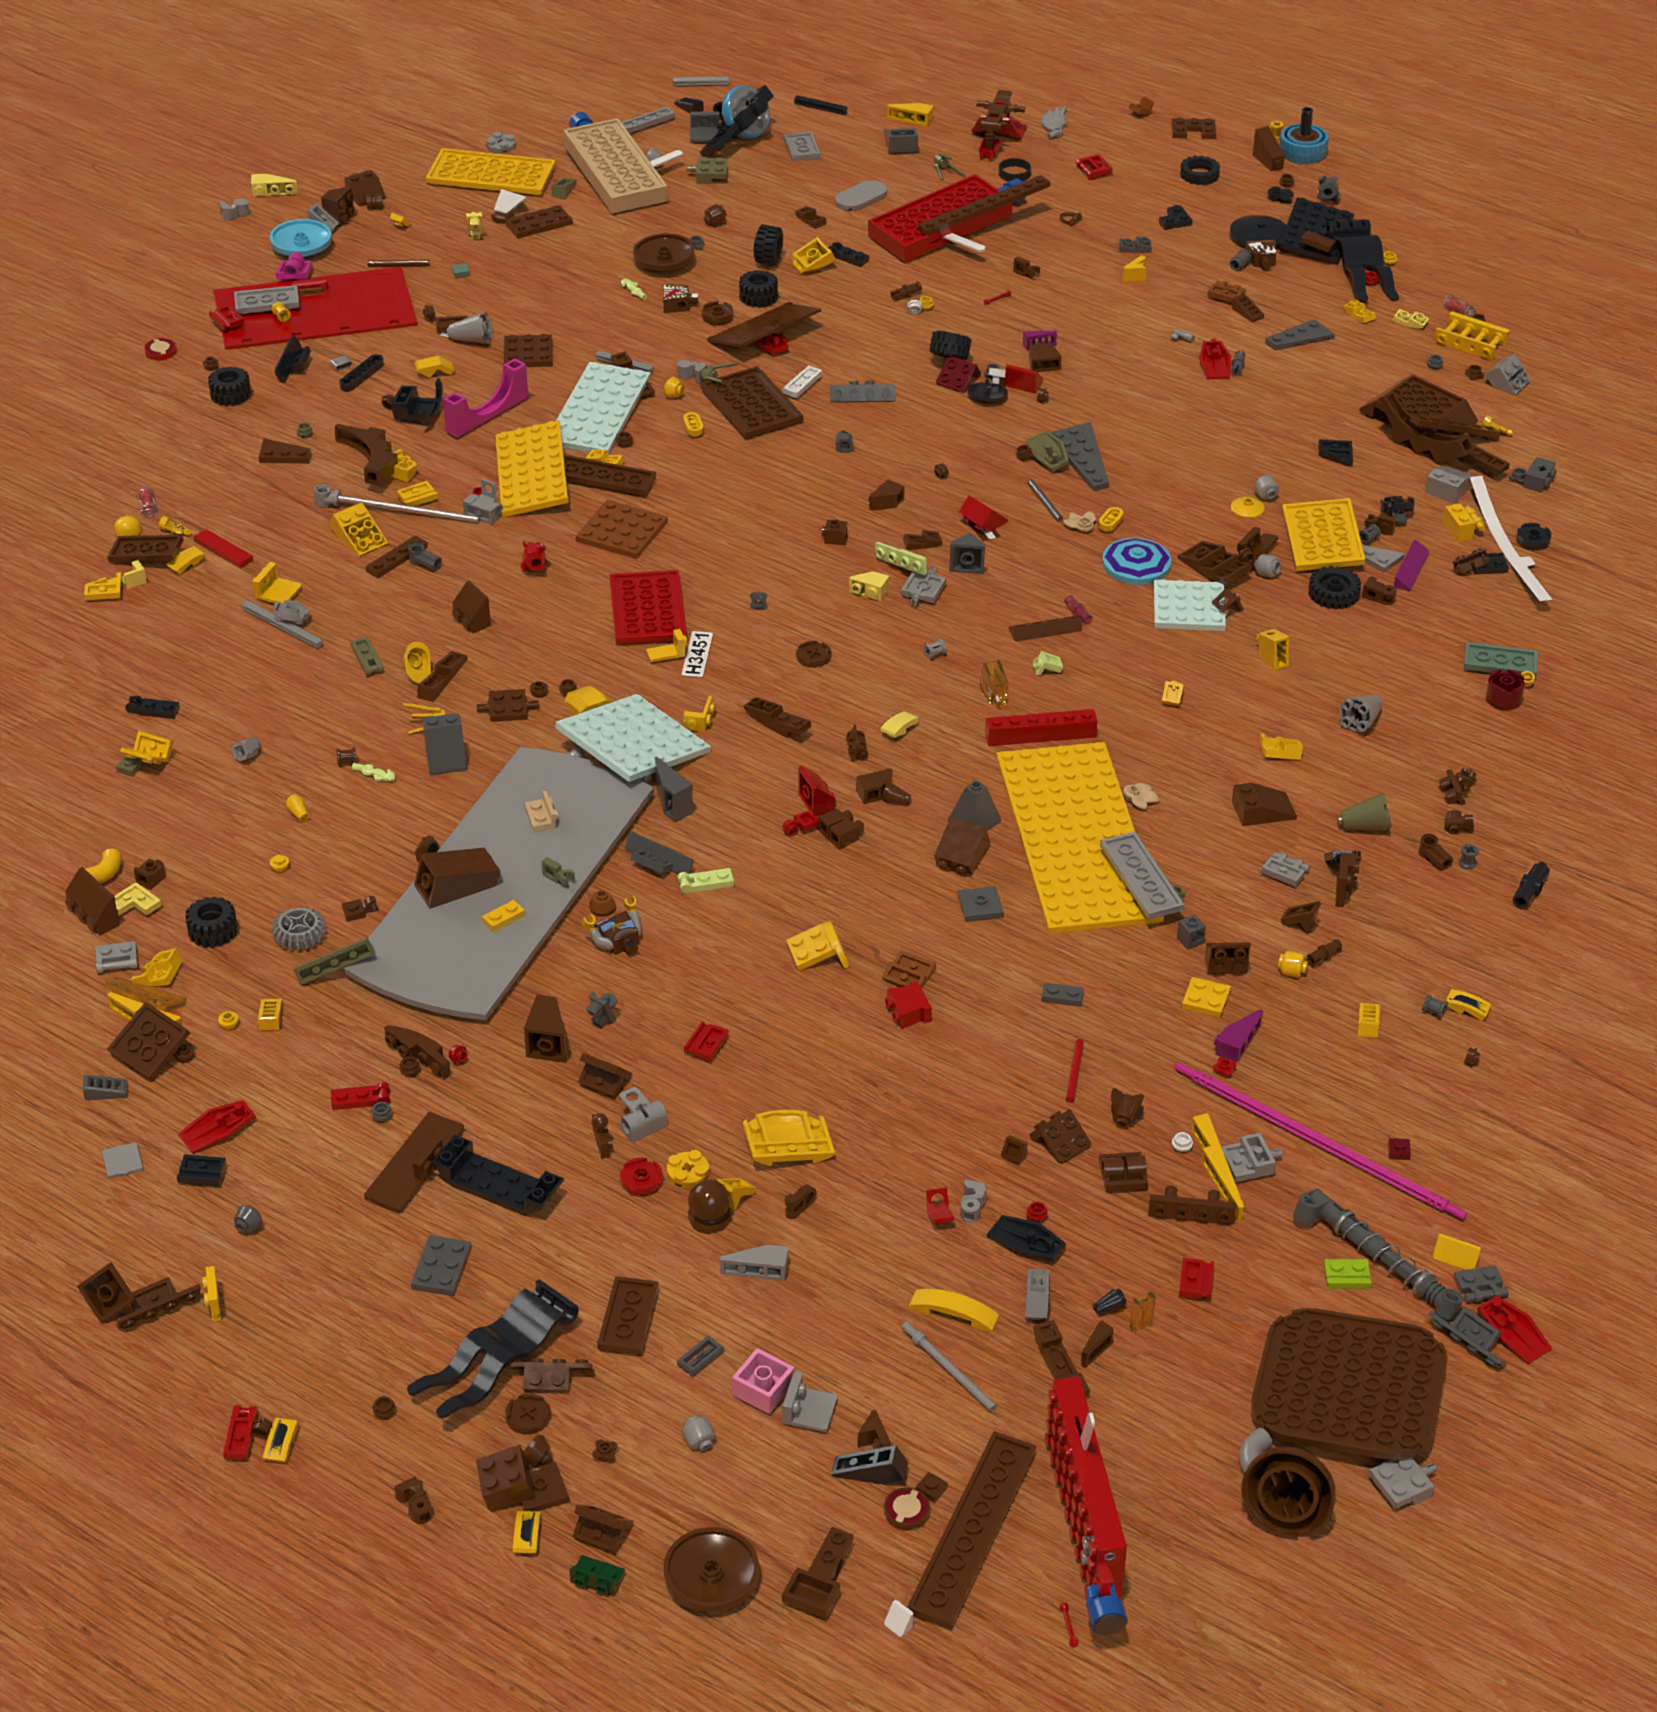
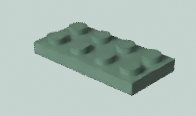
(1492, 657)

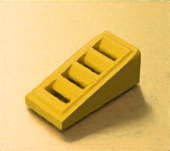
(270, 1014)
(1368, 1022)

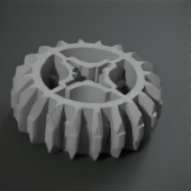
(298, 928)

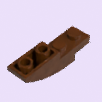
(774, 718)
(418, 1046)

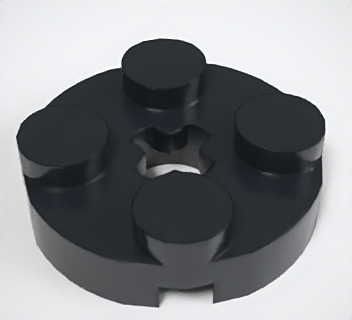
(1395, 503)
(1540, 539)

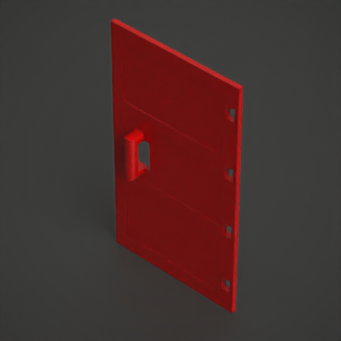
(349, 301)

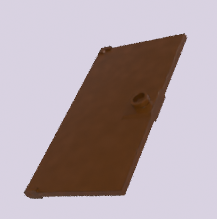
(764, 325)

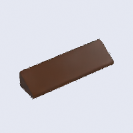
(1046, 628)

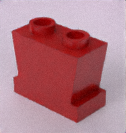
(908, 1005)

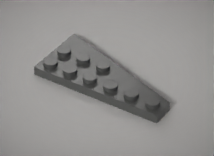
(1084, 454)

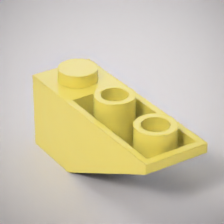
(272, 185)

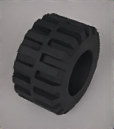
(768, 245)
(758, 288)
(951, 344)
(229, 386)
(211, 921)

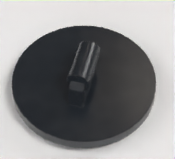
(987, 391)

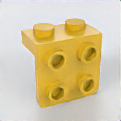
(271, 588)
(150, 748)

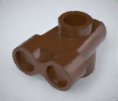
(1455, 821)

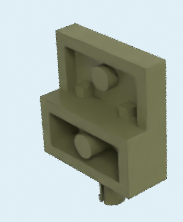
(709, 169)

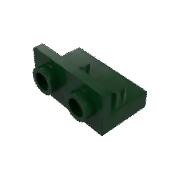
(597, 1575)

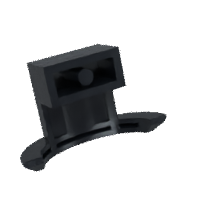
(409, 407)

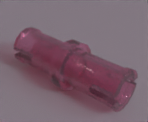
(1078, 609)

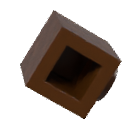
(835, 532)

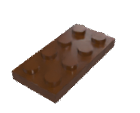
(538, 221)
(145, 548)
(628, 1315)

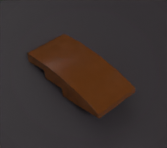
(1214, 562)

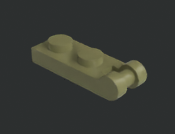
(367, 656)

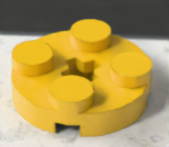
(693, 1160)

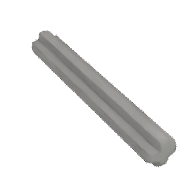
(698, 81)
(606, 357)

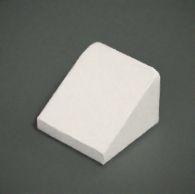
(899, 1619)

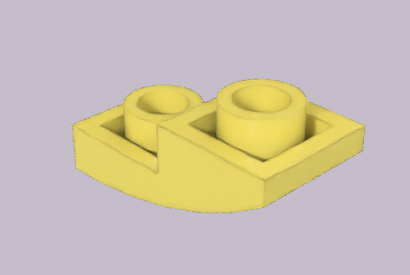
(1416, 320)
(897, 724)

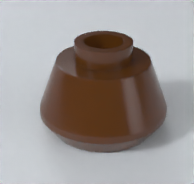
(538, 1450)

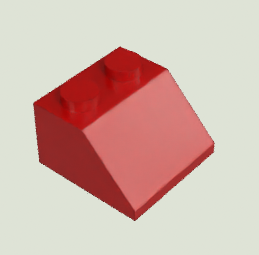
(981, 515)
(814, 792)

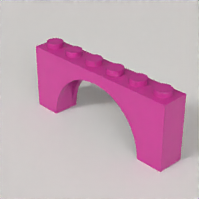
(511, 390)

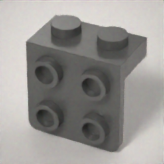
(703, 126)

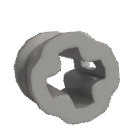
(935, 648)

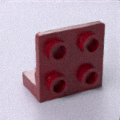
(957, 374)

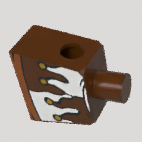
(1262, 253)

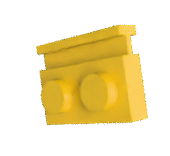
(417, 494)
(212, 1297)

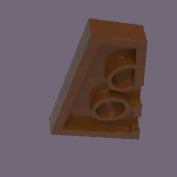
(281, 452)

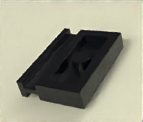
(1496, 565)
(201, 1170)

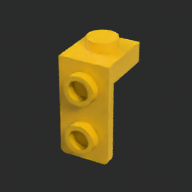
(669, 651)
(698, 721)

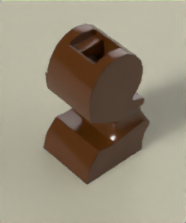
(414, 1494)

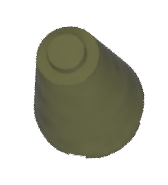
(1367, 815)

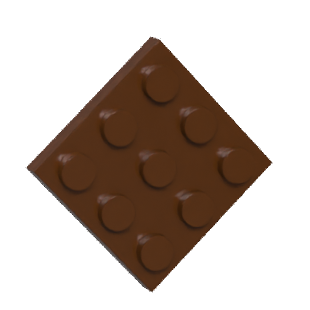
(529, 349)
(148, 1041)

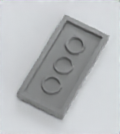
(263, 299)

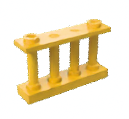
(1473, 327)

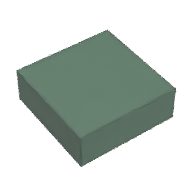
(460, 270)

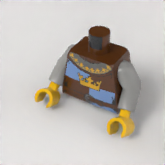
(618, 932)

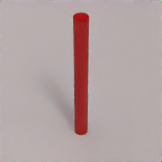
(1074, 1071)

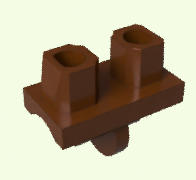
(1457, 786)

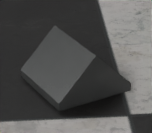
(967, 555)

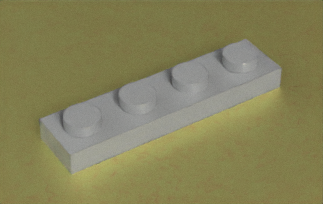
(648, 119)

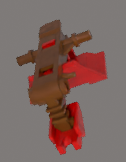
(997, 122)

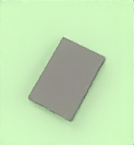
(801, 146)

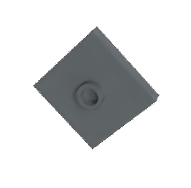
(980, 903)

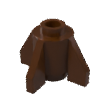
(1126, 1107)

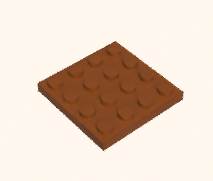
(622, 529)

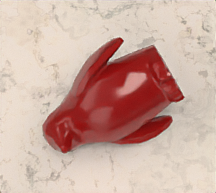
(533, 556)

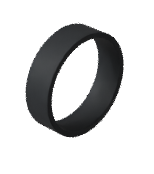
(1014, 162)

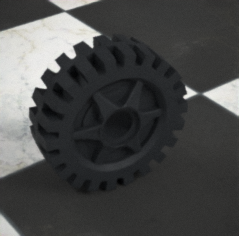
(1334, 587)

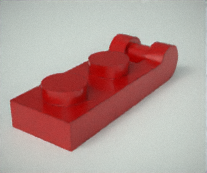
(359, 1096)
(240, 1432)

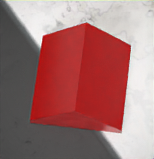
(1022, 379)

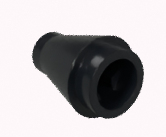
(1110, 1302)

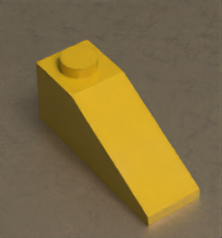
(911, 113)

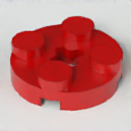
(640, 1186)

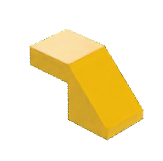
(429, 366)

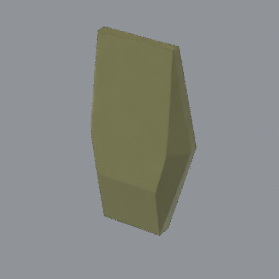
(1048, 450)

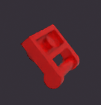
(1097, 163)

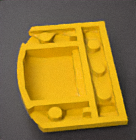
(788, 1137)

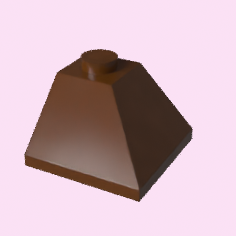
(106, 1292)

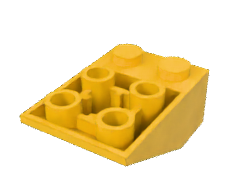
(357, 529)

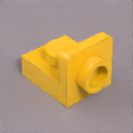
(1172, 693)

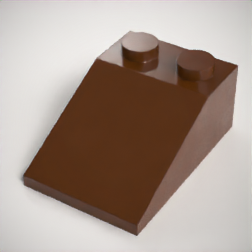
(1261, 804)

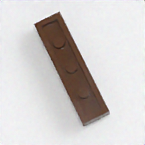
(393, 558)

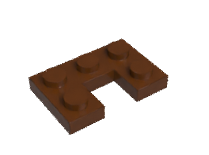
(1205, 126)

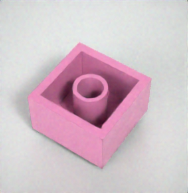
(762, 1381)

